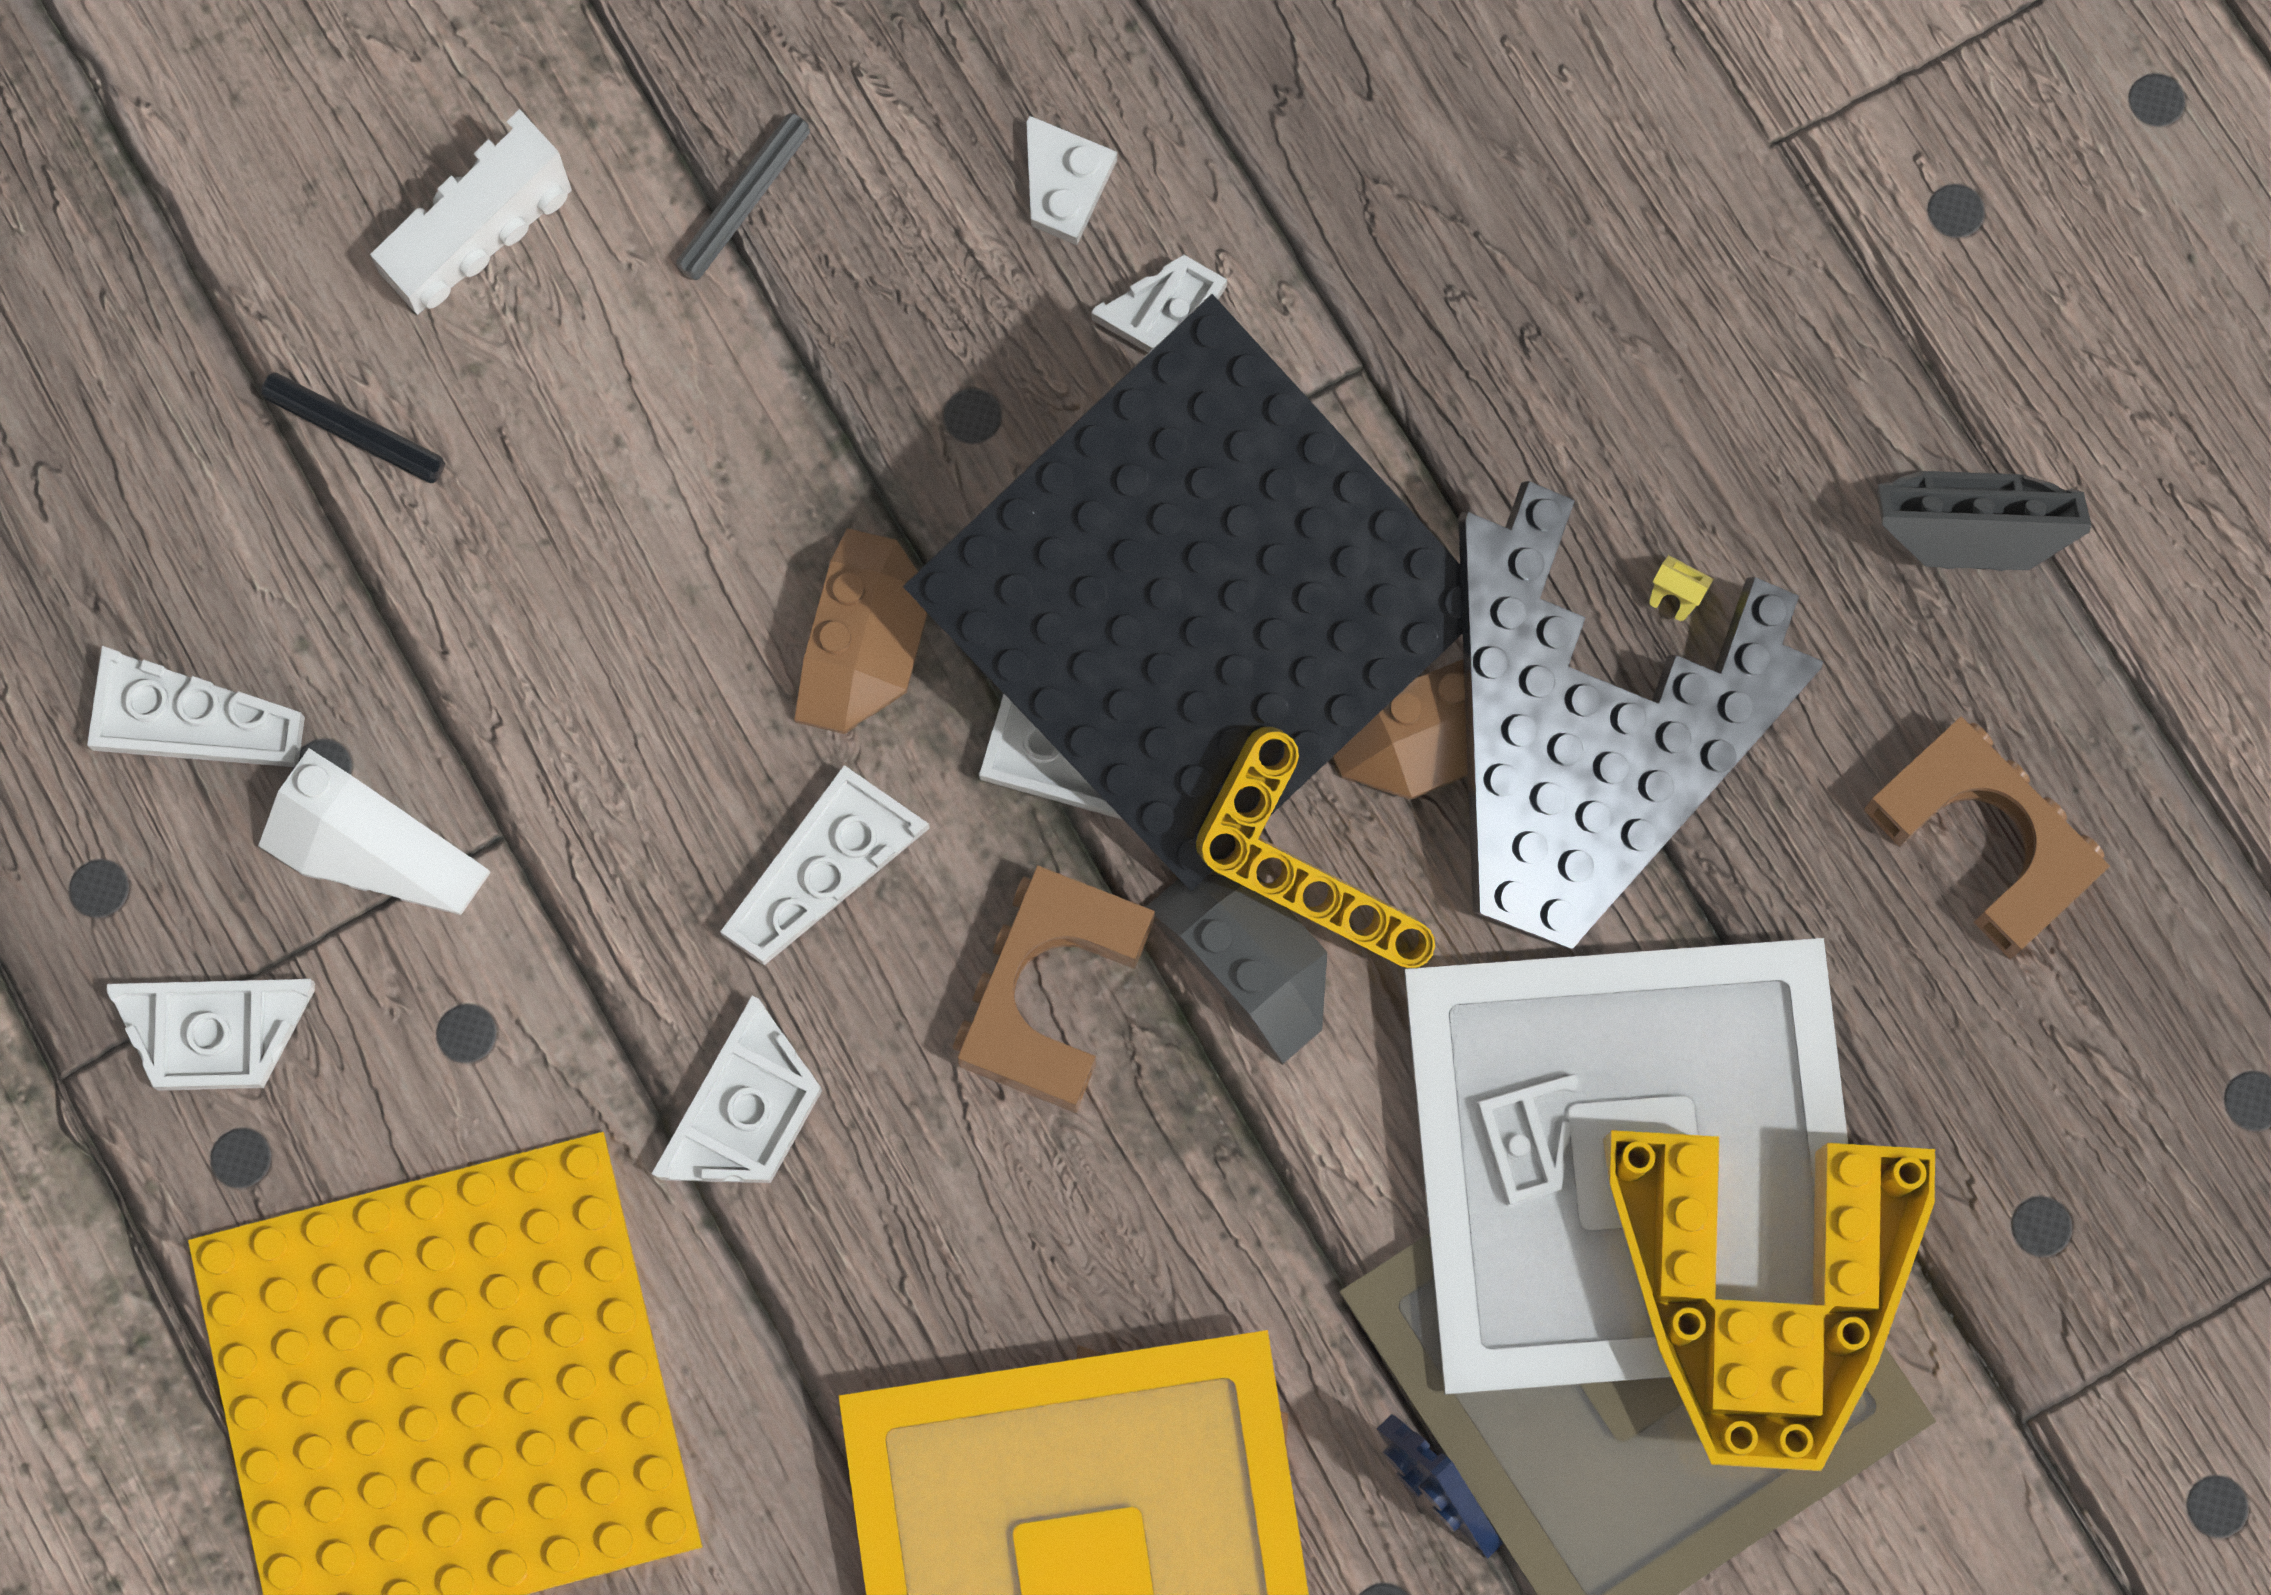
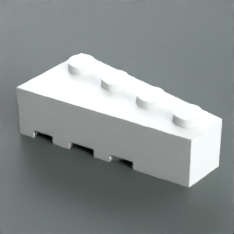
(474, 216)

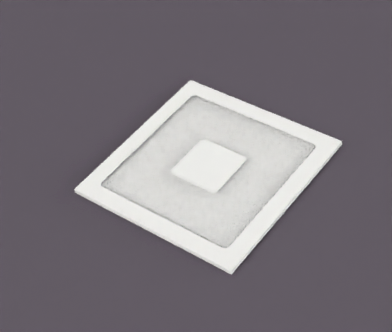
(1659, 1044)

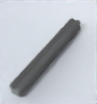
(743, 196)

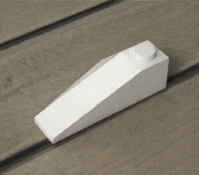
(351, 835)

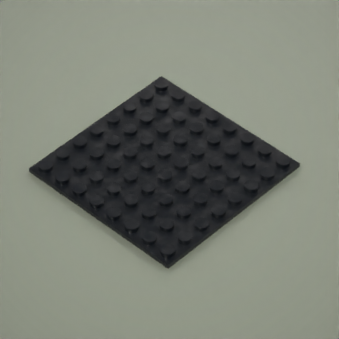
(1193, 576)

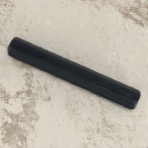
(352, 427)

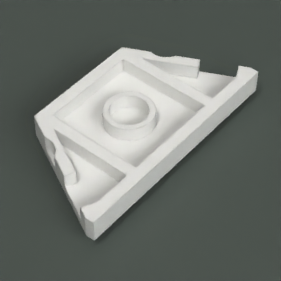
(211, 1029)
(744, 1108)

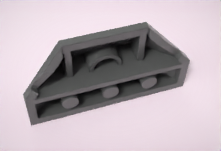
(1981, 518)
(1251, 956)

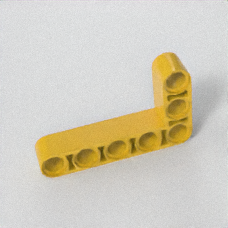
(1295, 872)

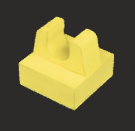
(1681, 581)

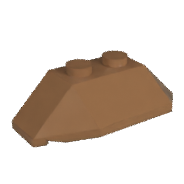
(860, 635)
(1414, 740)

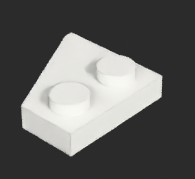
(1064, 179)
(1159, 302)
(1520, 1145)

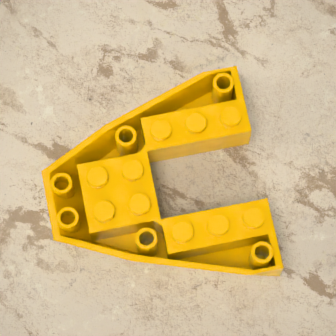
(1770, 1376)

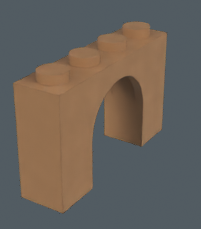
(1967, 767)
(1050, 916)

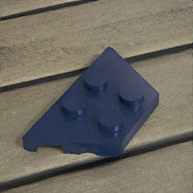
(1439, 1482)

